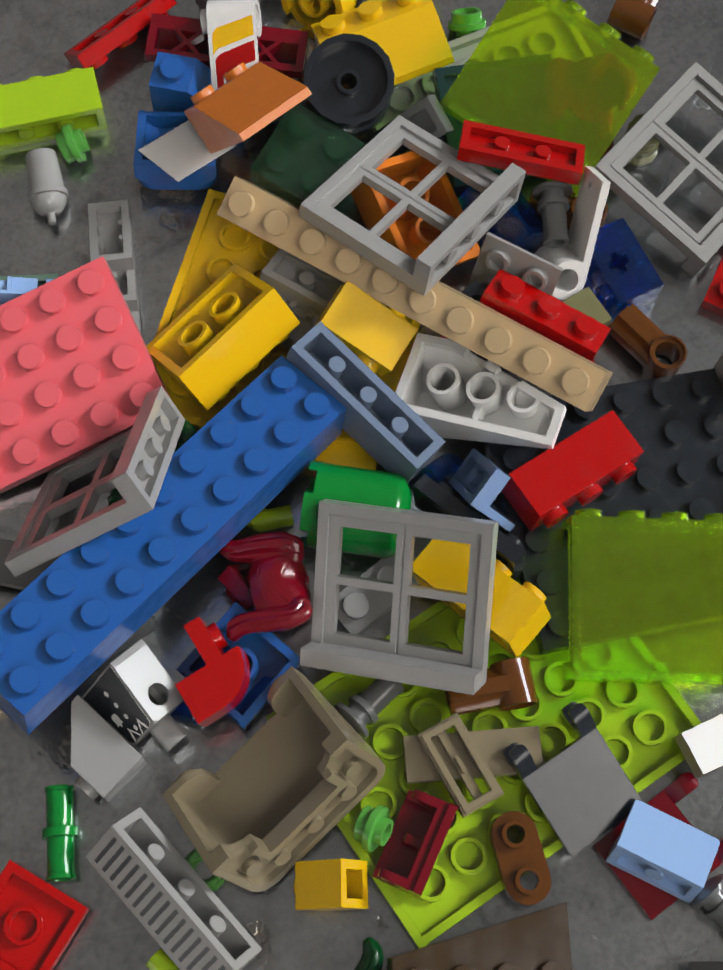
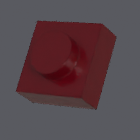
(237, 584)

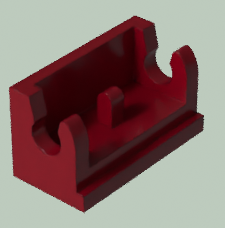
(415, 842)

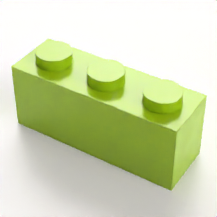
(41, 105)

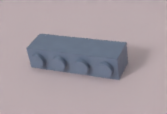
(374, 412)

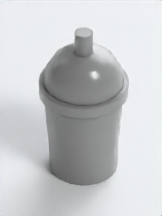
(45, 183)

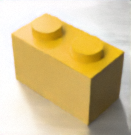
(367, 327)

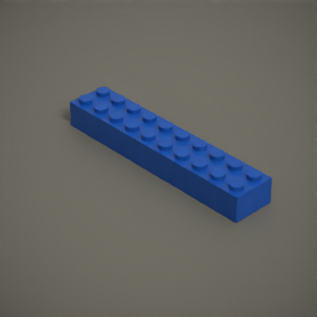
(114, 583)

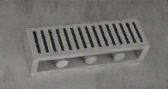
(170, 897)

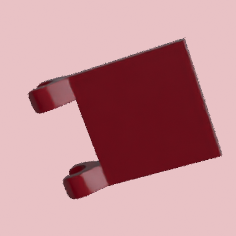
(650, 898)

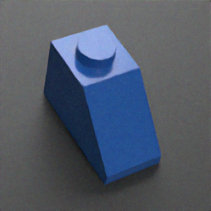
(175, 81)

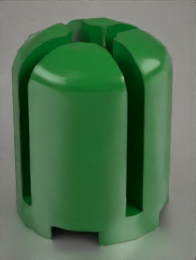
(355, 486)

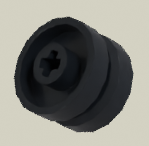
(354, 62)

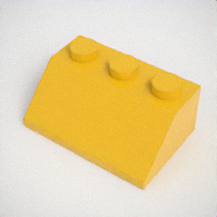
(403, 28)
(223, 335)

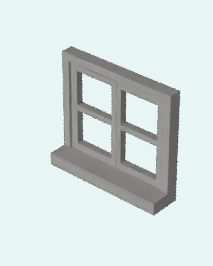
(457, 234)
(695, 246)
(138, 477)
(396, 658)

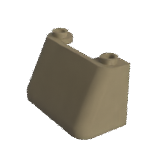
(277, 789)

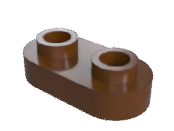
(520, 857)

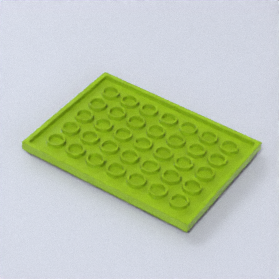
(631, 717)

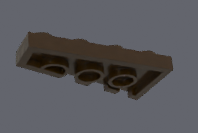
(521, 943)

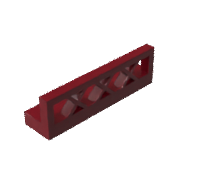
(277, 47)

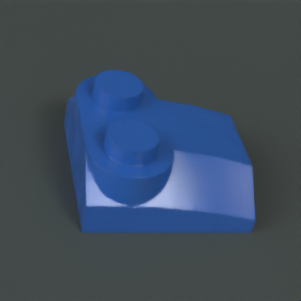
(149, 128)
(267, 661)

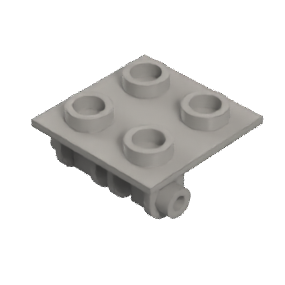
(499, 253)

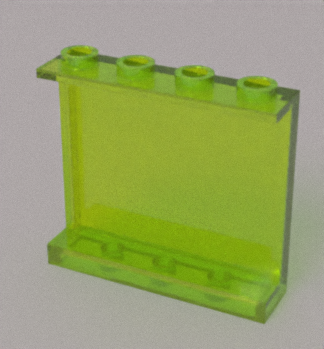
(552, 76)
(645, 598)

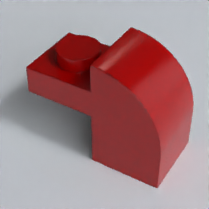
(221, 682)

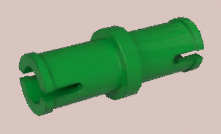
(60, 833)

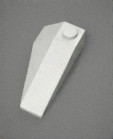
(475, 398)

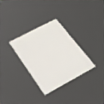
(180, 151)

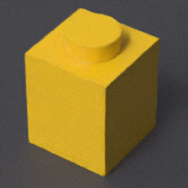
(331, 885)

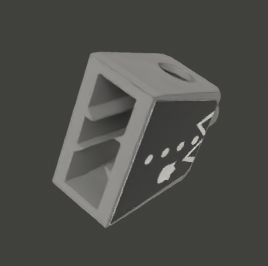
(137, 698)

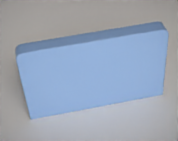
(664, 851)

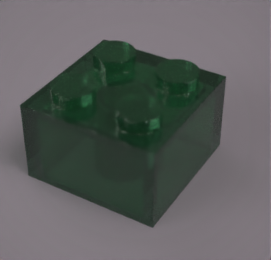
(302, 155)

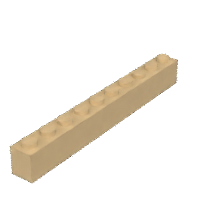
(441, 309)

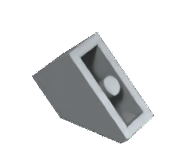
(100, 754)

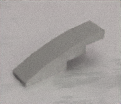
(112, 238)

